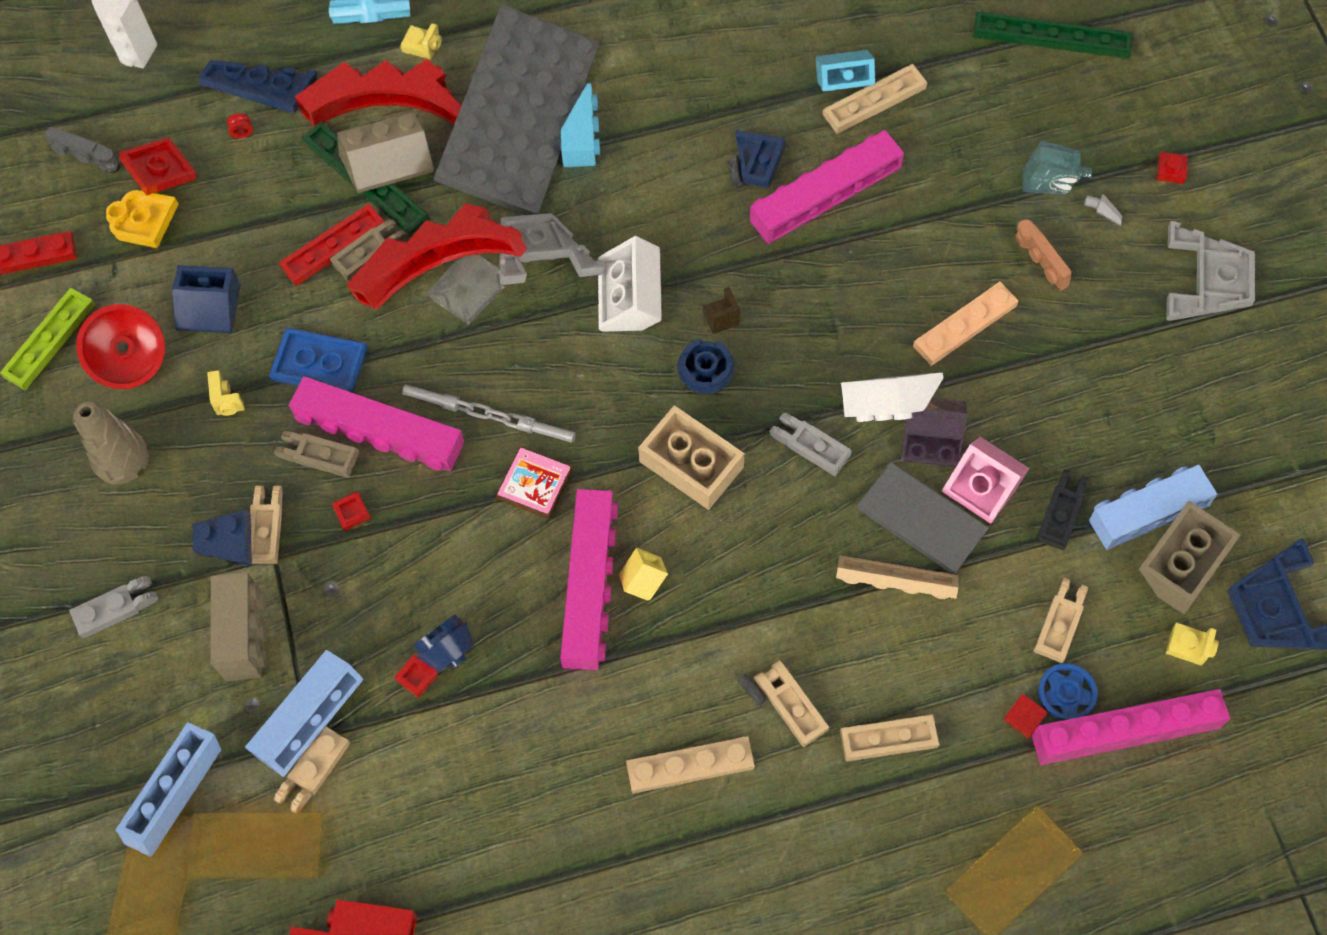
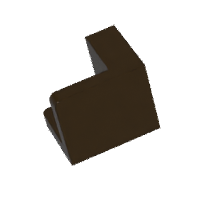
(722, 313)

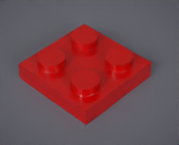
(157, 166)

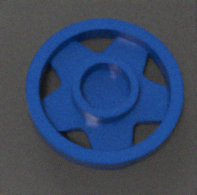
(1067, 692)

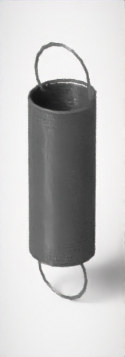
(735, 174)
(752, 689)

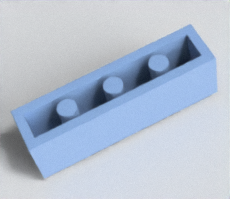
(1150, 507)
(304, 713)
(168, 789)

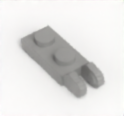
(812, 444)
(112, 607)

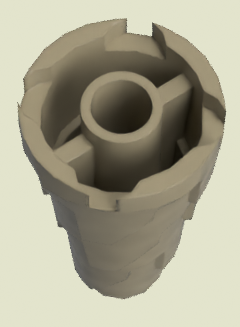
(111, 445)

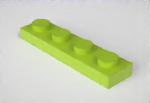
(47, 339)

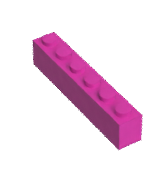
(826, 186)
(376, 424)
(588, 579)
(1130, 727)

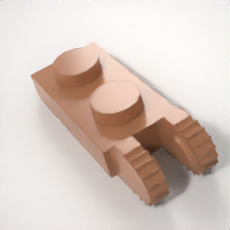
(1043, 253)

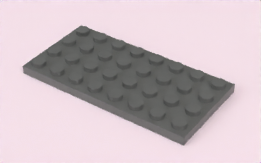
(515, 111)

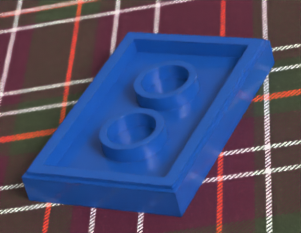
(318, 358)

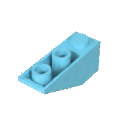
(578, 132)

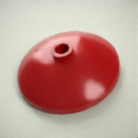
(99, 349)

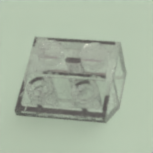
(467, 287)

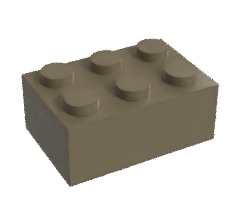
(237, 627)

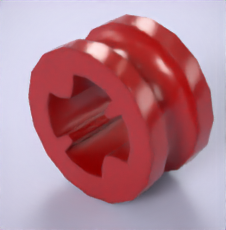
(239, 126)

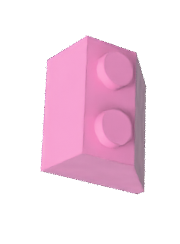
(985, 479)

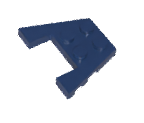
(1270, 607)

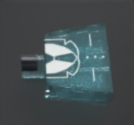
(1054, 170)

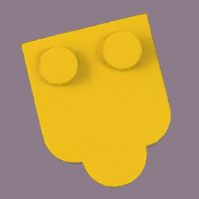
(141, 217)

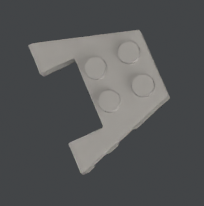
(544, 240)
(1223, 275)

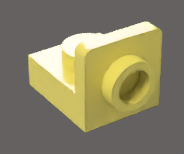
(422, 41)
(221, 397)
(1192, 644)

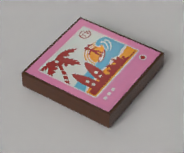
(534, 482)

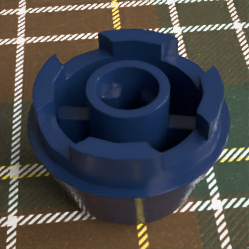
(705, 366)
(445, 644)

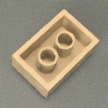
(691, 457)

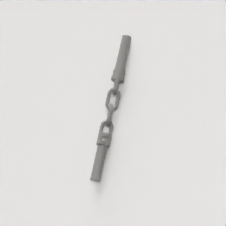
(524, 424)

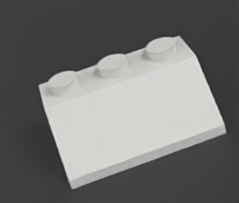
(126, 30)
(630, 287)
(889, 396)

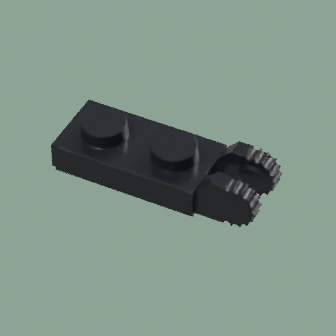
(1061, 513)

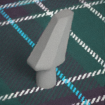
(1104, 208)

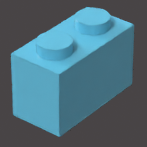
(845, 70)

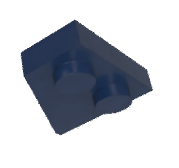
(759, 157)
(225, 538)

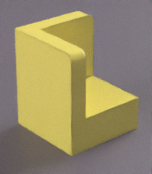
(643, 574)

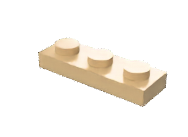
(889, 738)

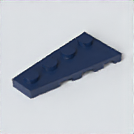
(258, 83)

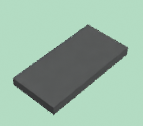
(922, 518)

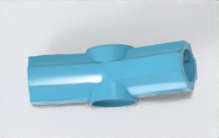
(367, 10)

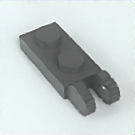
(82, 148)

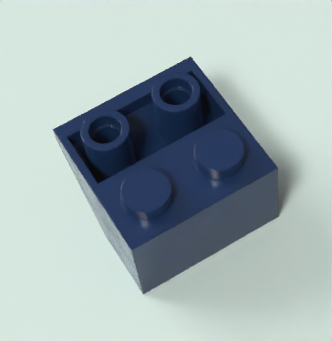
(205, 298)

